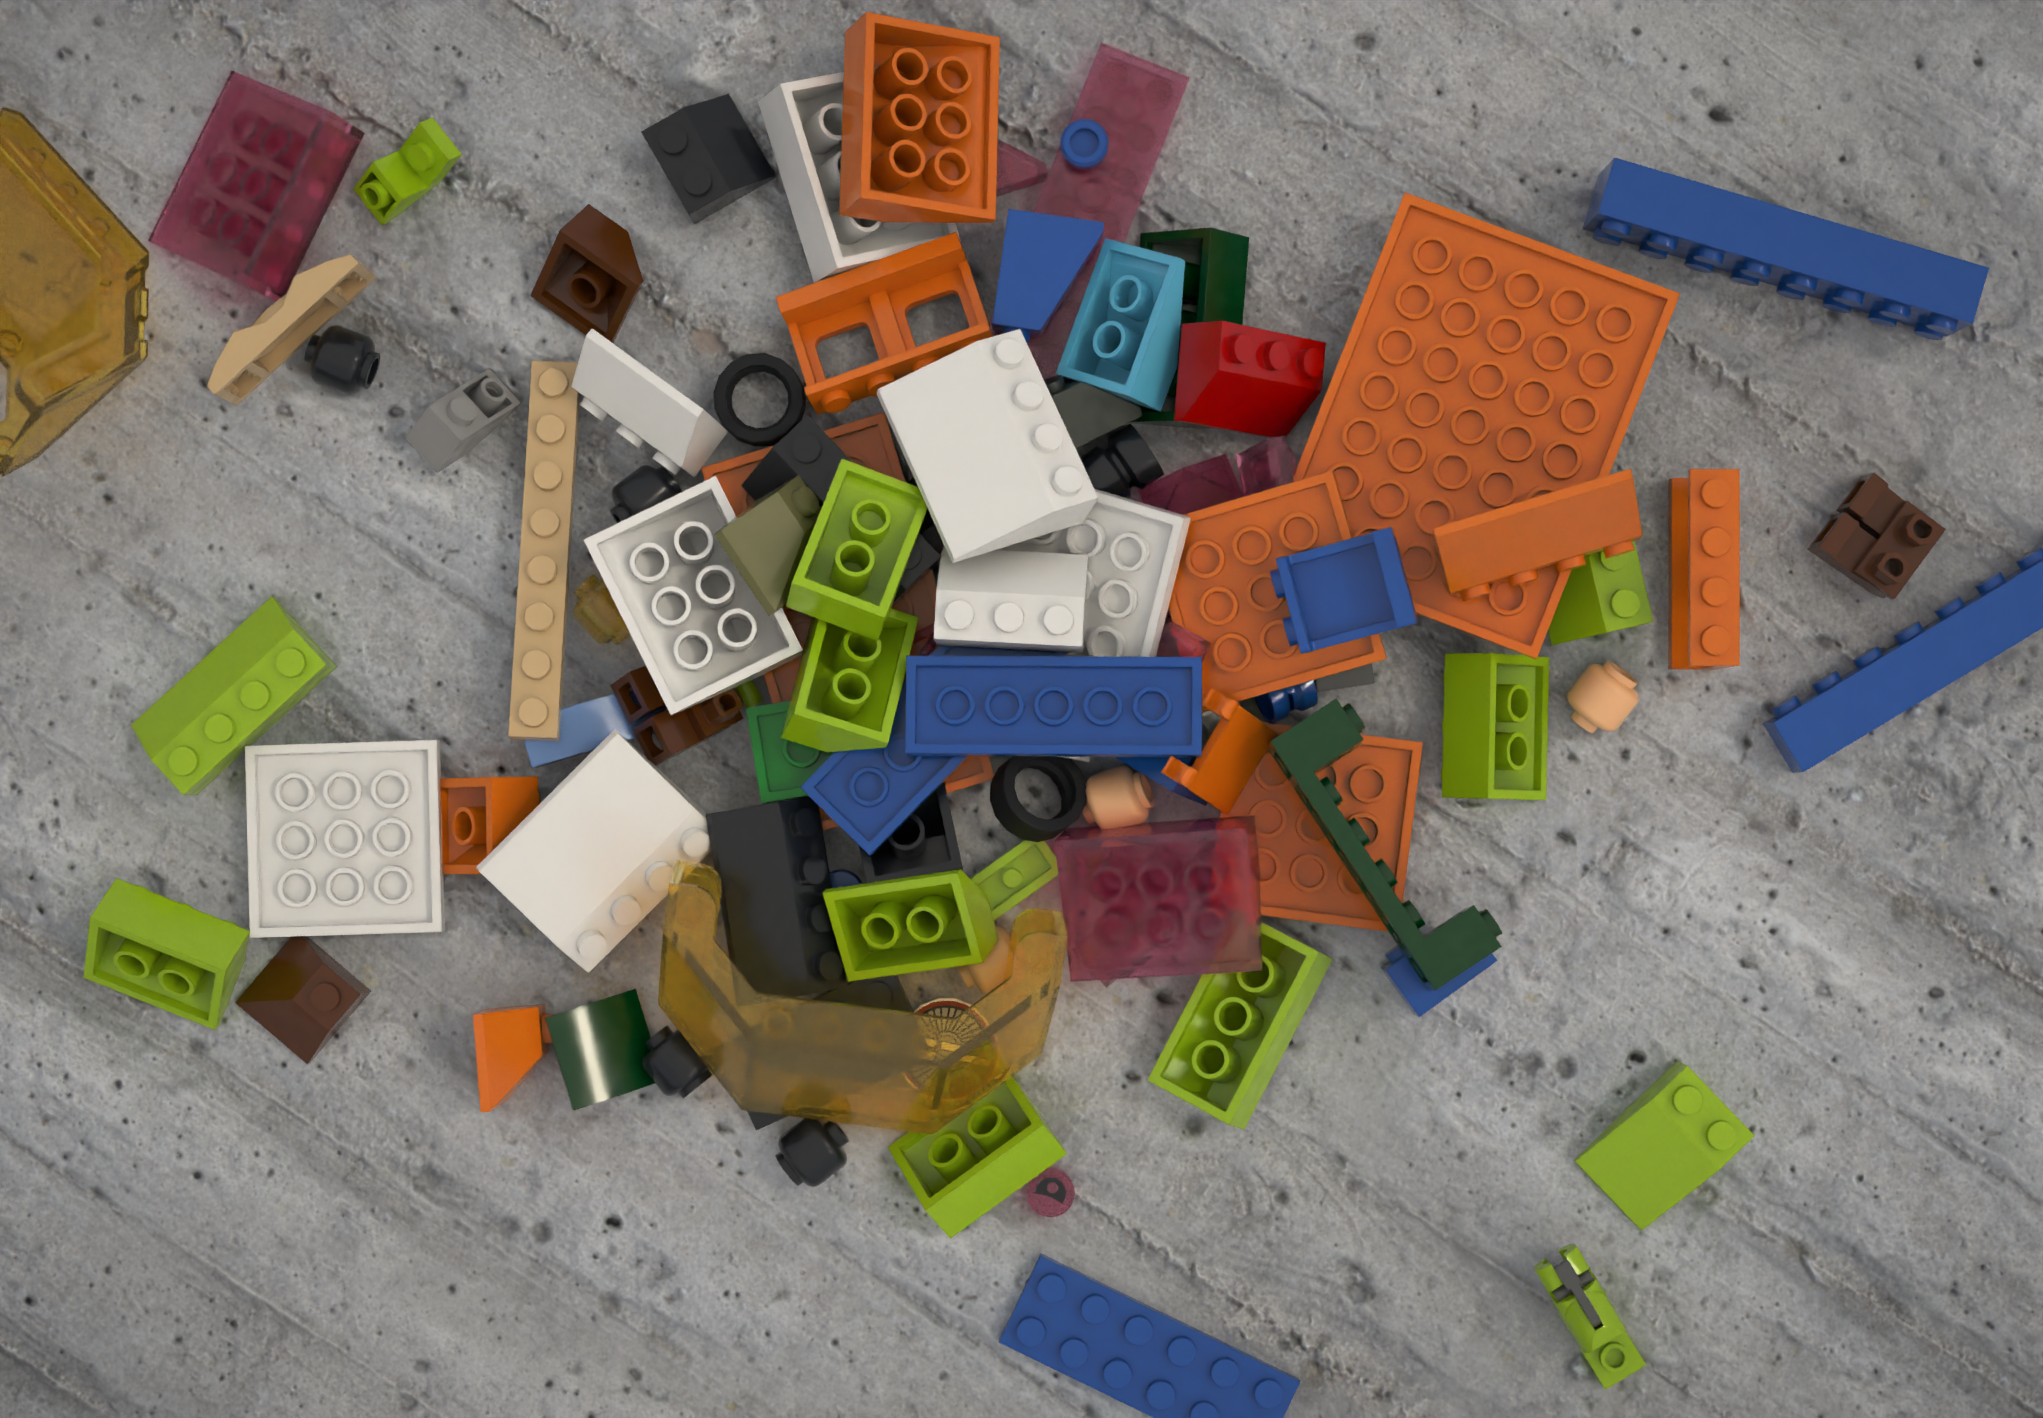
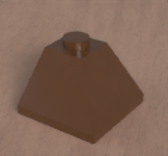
(590, 274)
(303, 997)

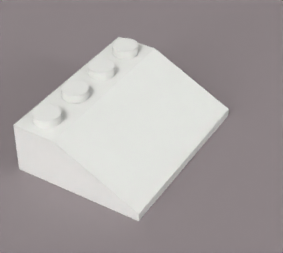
(806, 141)
(988, 447)
(688, 600)
(599, 851)

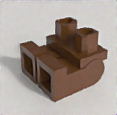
(1876, 538)
(674, 731)

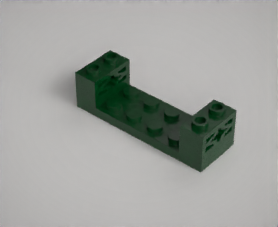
(1314, 747)

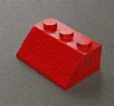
(1246, 378)

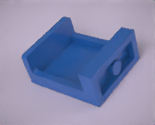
(1344, 591)

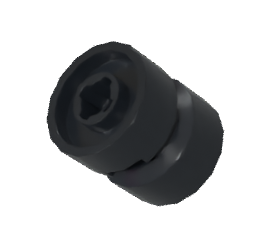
(1123, 464)

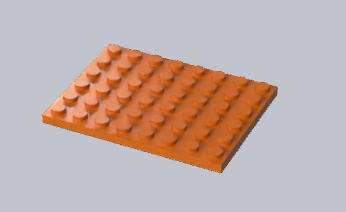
(1477, 385)

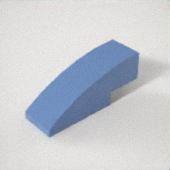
(583, 729)

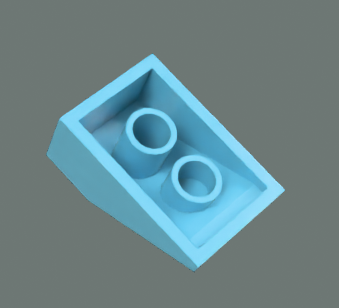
(1128, 325)

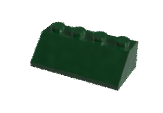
(1211, 291)

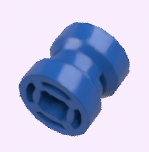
(1277, 704)

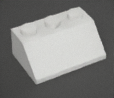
(644, 406)
(1012, 601)

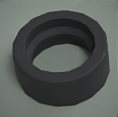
(751, 364)
(1013, 814)

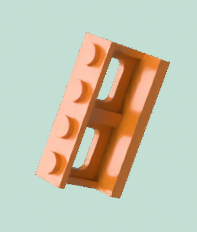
(879, 299)
(1704, 570)

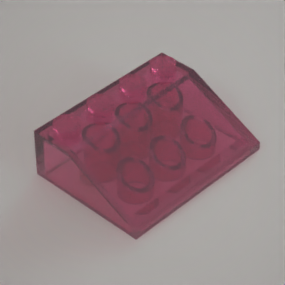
(256, 186)
(1161, 898)

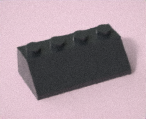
(815, 458)
(773, 896)

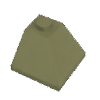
(770, 540)

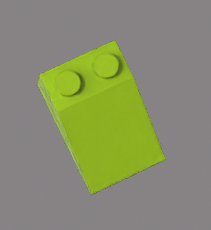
(858, 550)
(1663, 1146)

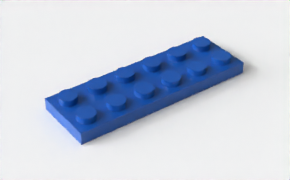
(1053, 706)
(882, 787)
(1138, 1351)

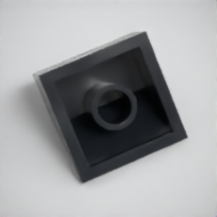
(708, 155)
(919, 846)

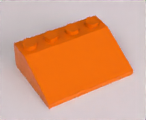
(919, 122)
(1539, 534)

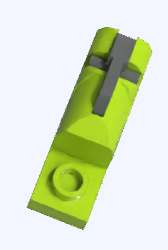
(1589, 1317)

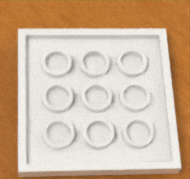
(1129, 572)
(344, 838)

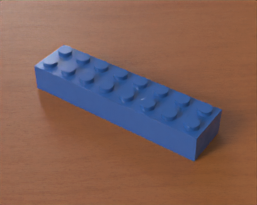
(1784, 250)

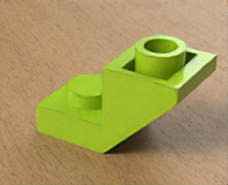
(409, 173)

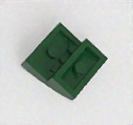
(601, 1048)

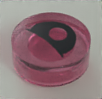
(1051, 1192)

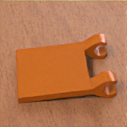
(1226, 757)

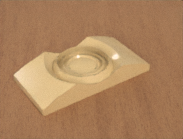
(286, 326)

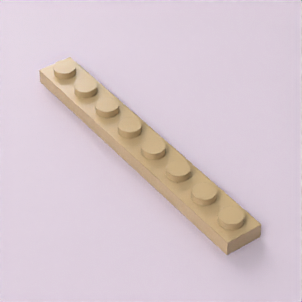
(544, 553)

